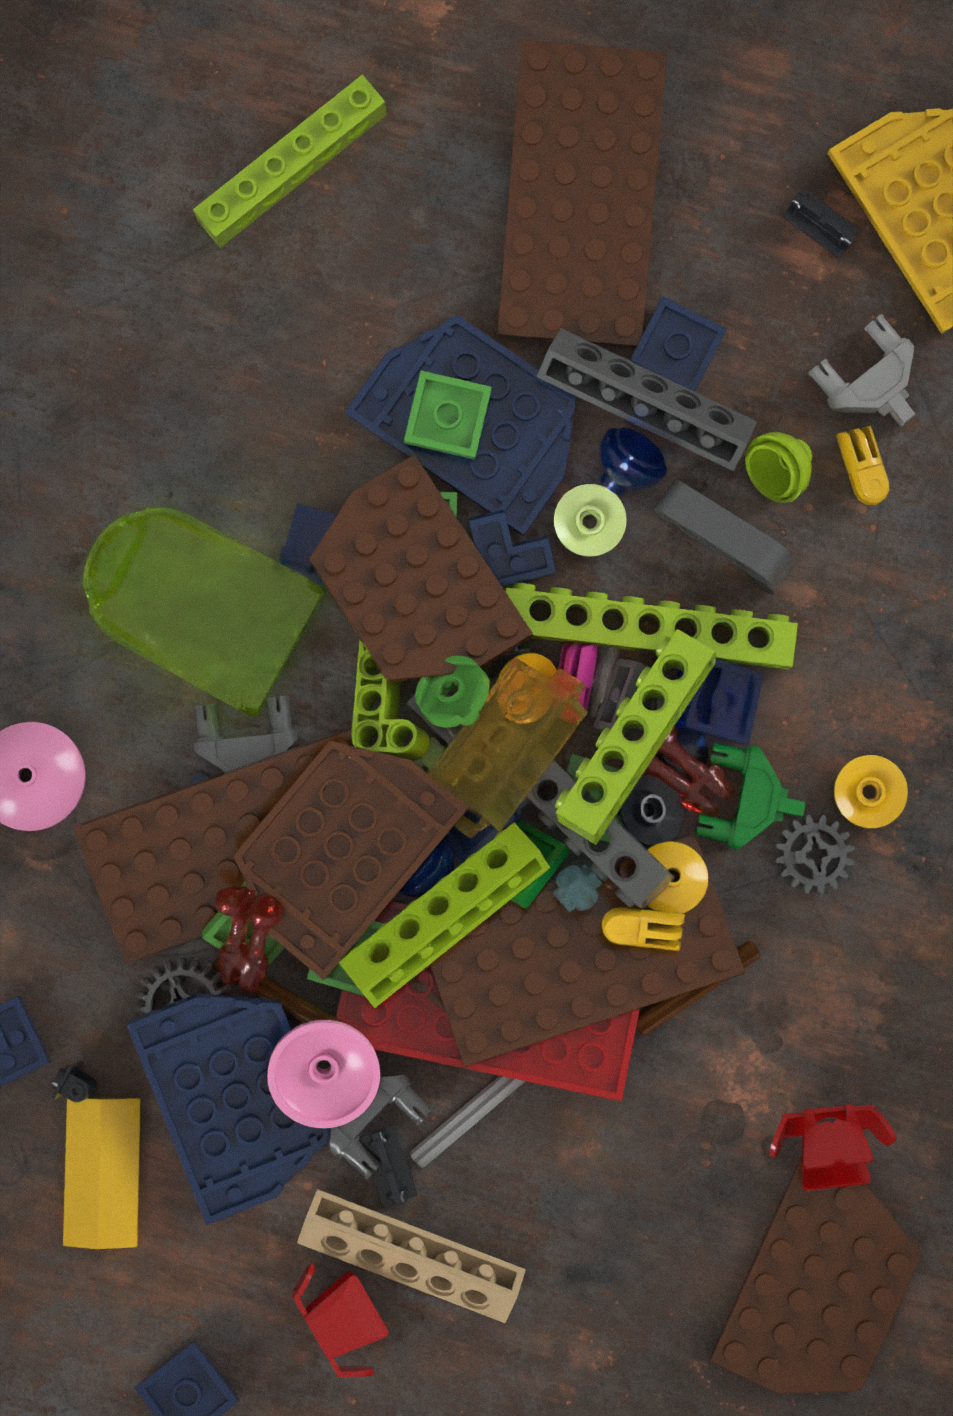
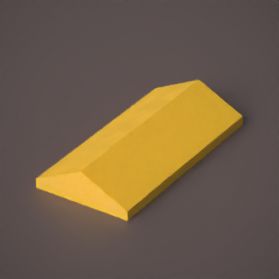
(102, 1173)

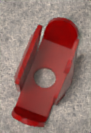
(834, 1151)
(341, 1319)

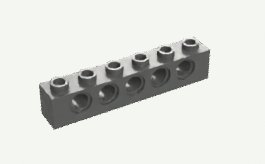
(646, 399)
(649, 875)

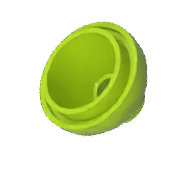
(779, 466)

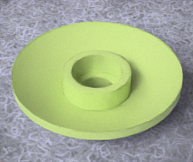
(595, 502)

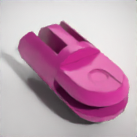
(580, 662)

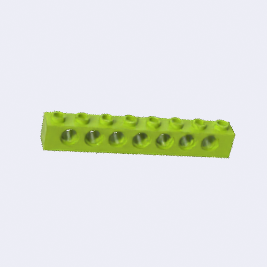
(778, 630)

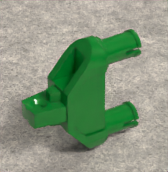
(759, 800)

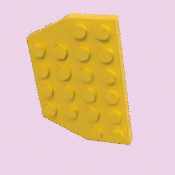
(905, 187)

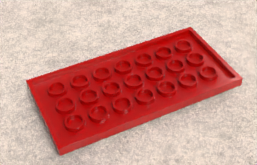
(412, 1026)

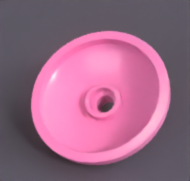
(55, 781)
(323, 1095)

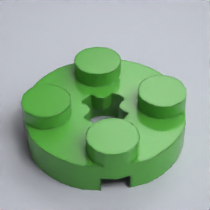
(464, 704)

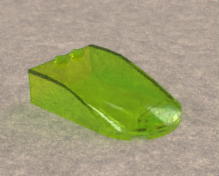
(198, 603)

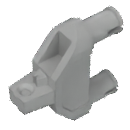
(878, 388)

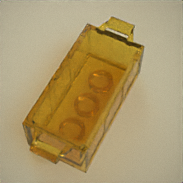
(510, 744)

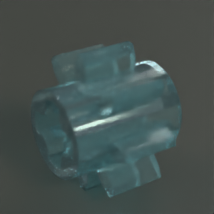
(577, 887)

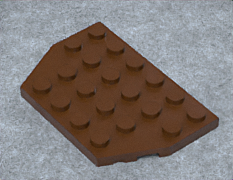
(414, 579)
(343, 847)
(818, 1292)

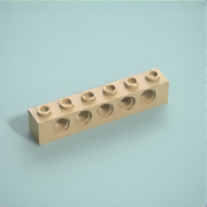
(411, 1256)

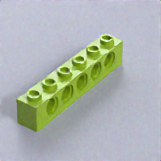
(291, 161)
(593, 819)
(440, 931)

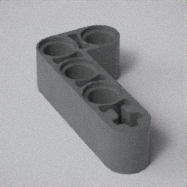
(750, 549)

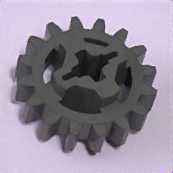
(818, 871)

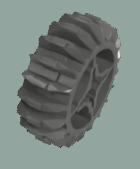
(177, 988)

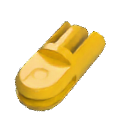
(864, 465)
(643, 928)

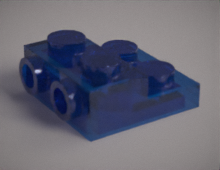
(724, 703)

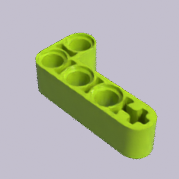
(385, 718)

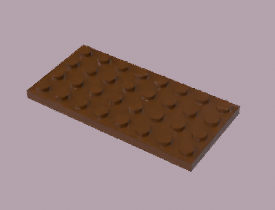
(582, 191)
(174, 852)
(555, 971)

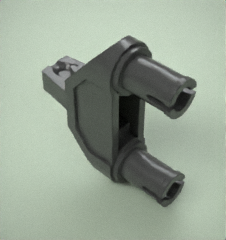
(237, 752)
(345, 1138)

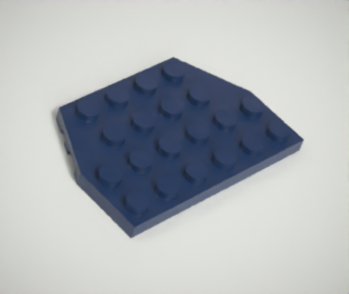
(523, 432)
(212, 1087)

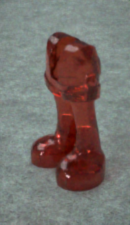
(701, 775)
(236, 956)

